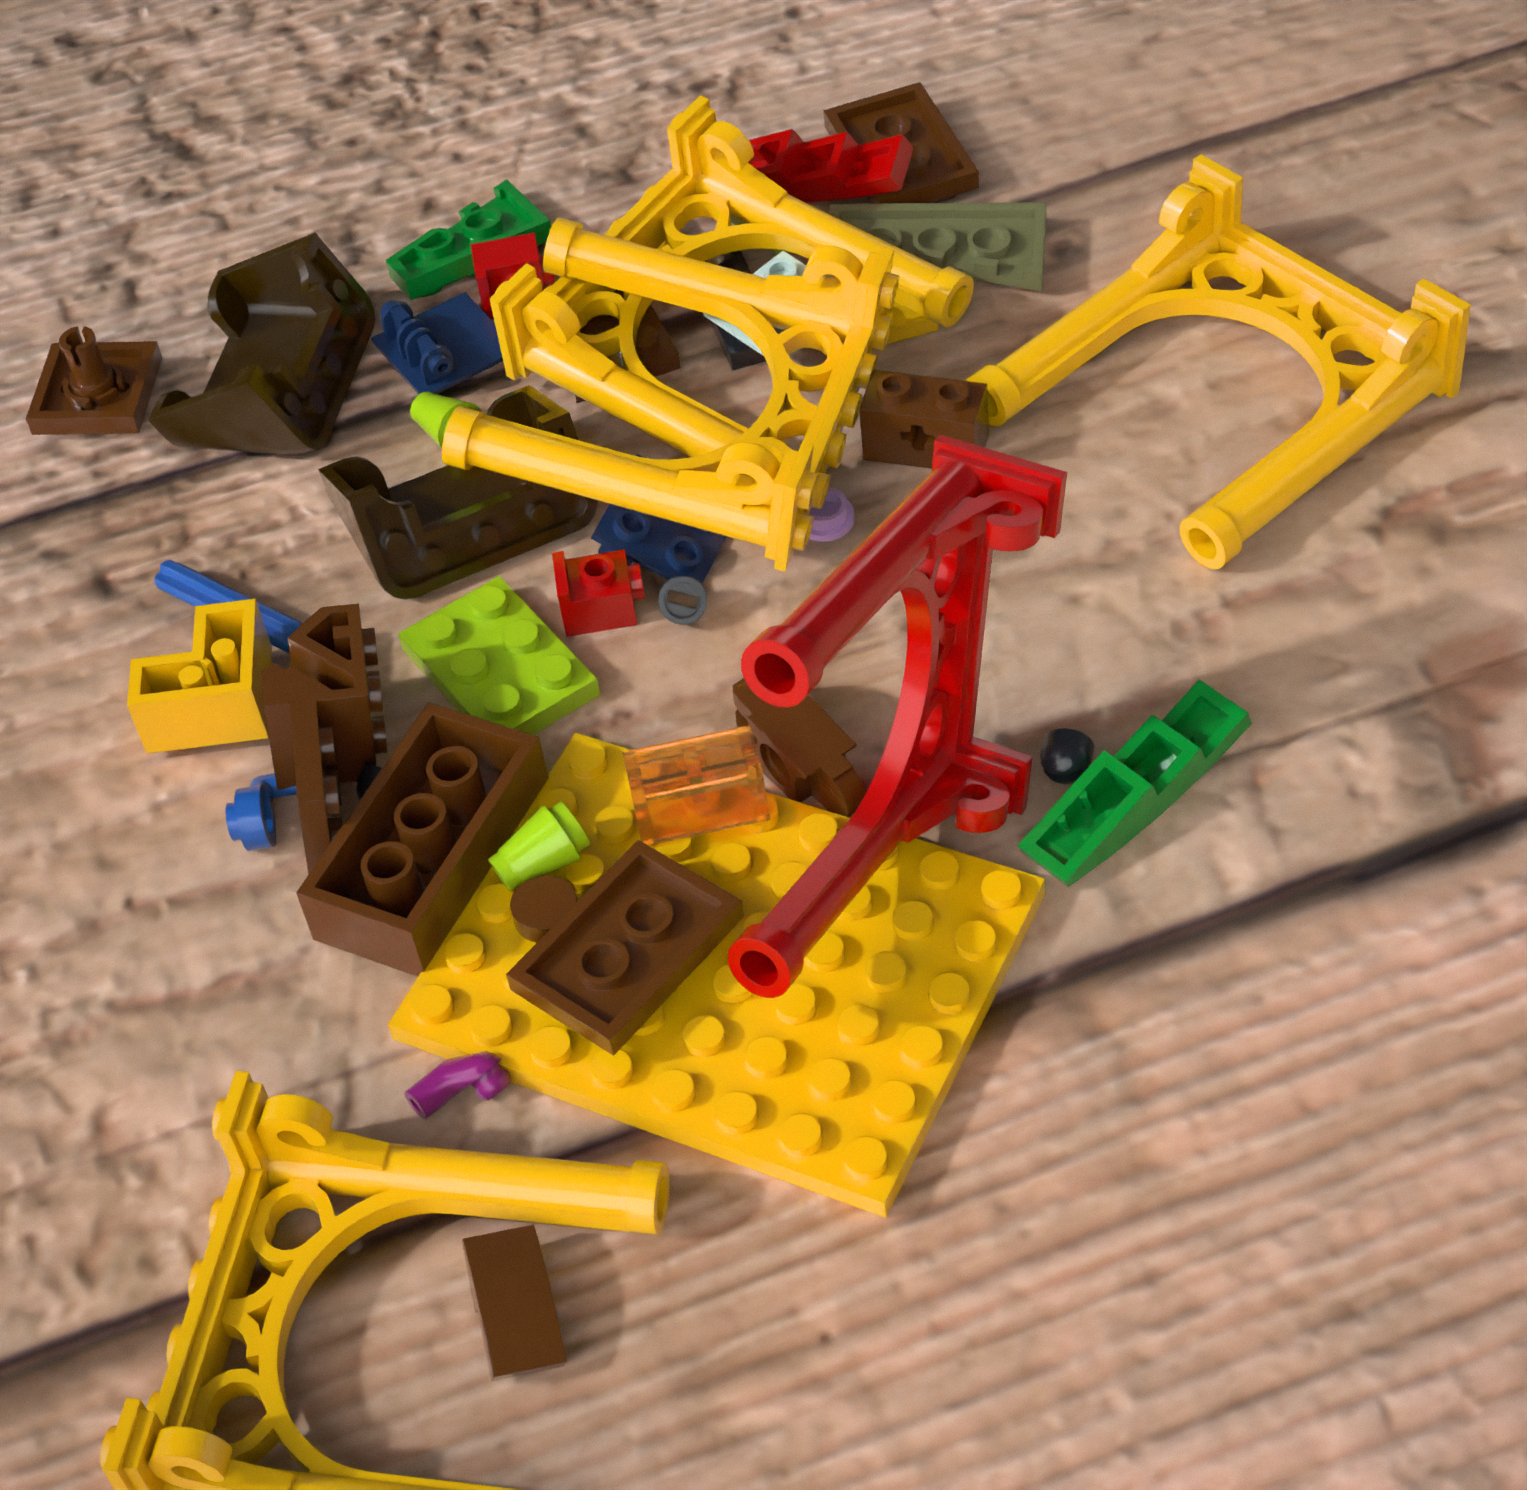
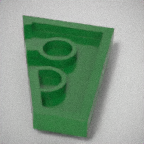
(446, 254)

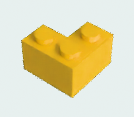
(207, 692)

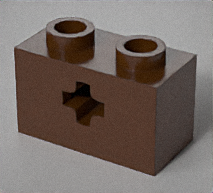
(909, 411)

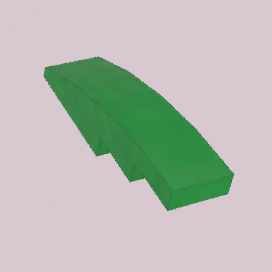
(1136, 786)

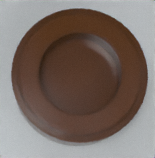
(540, 905)

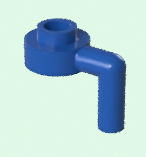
(252, 813)

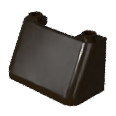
(289, 355)
(455, 517)

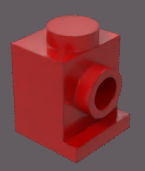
(500, 259)
(597, 591)

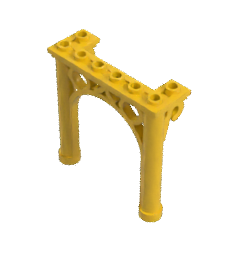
(709, 180)
(1205, 240)
(707, 491)
(290, 1160)

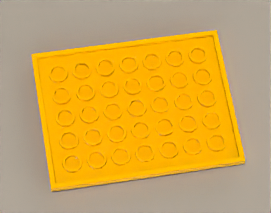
(800, 1086)

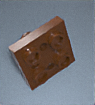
(97, 376)

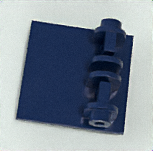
(439, 344)
(658, 543)

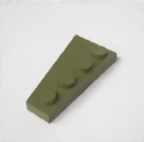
(980, 239)

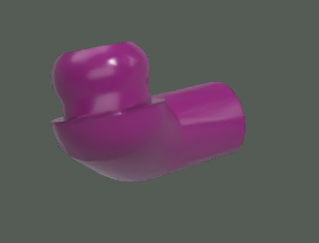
(453, 1076)

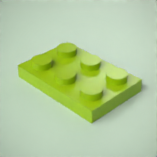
(499, 660)

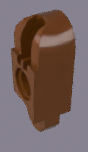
(802, 750)

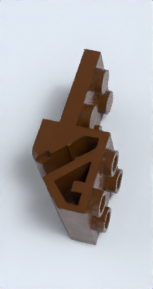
(323, 717)

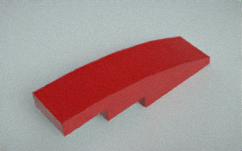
(832, 165)

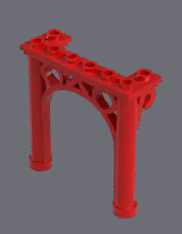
(940, 560)

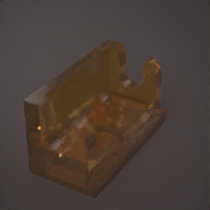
(696, 785)

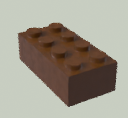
(422, 838)

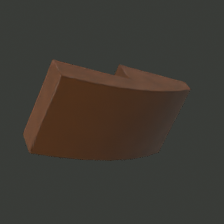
(514, 1302)

